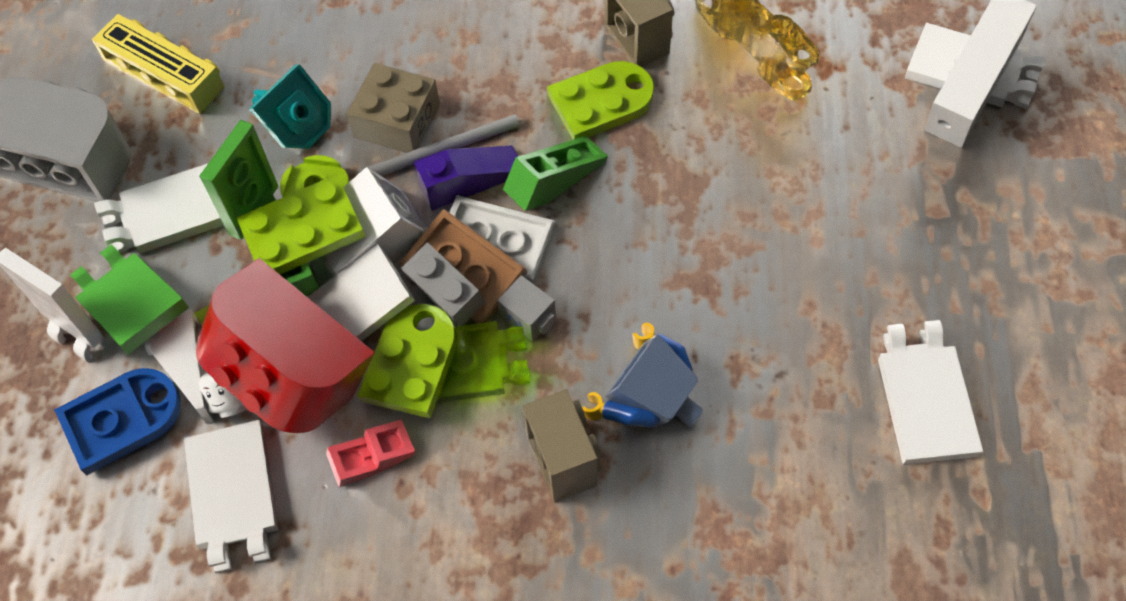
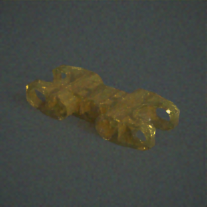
(768, 38)

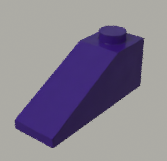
(462, 172)

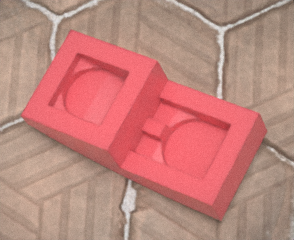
(375, 452)

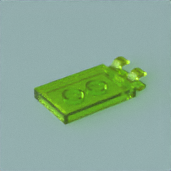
(482, 363)

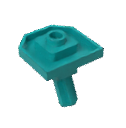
(293, 110)

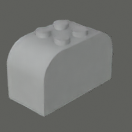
(59, 139)

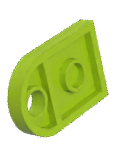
(601, 98)
(410, 363)

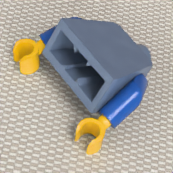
(651, 386)

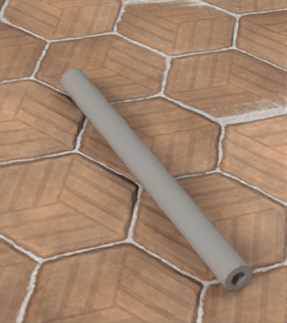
(454, 142)

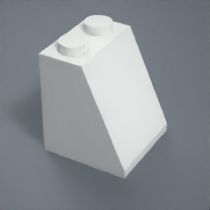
(385, 219)

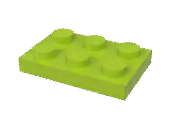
(301, 226)

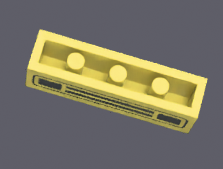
(159, 63)

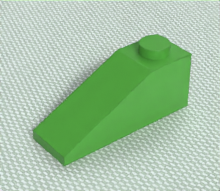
(551, 171)

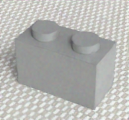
(444, 284)

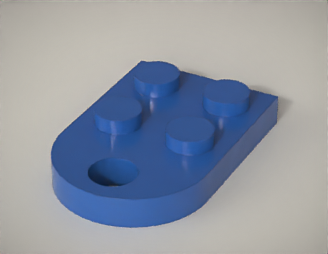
(118, 417)

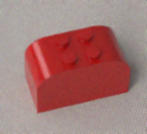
(279, 350)

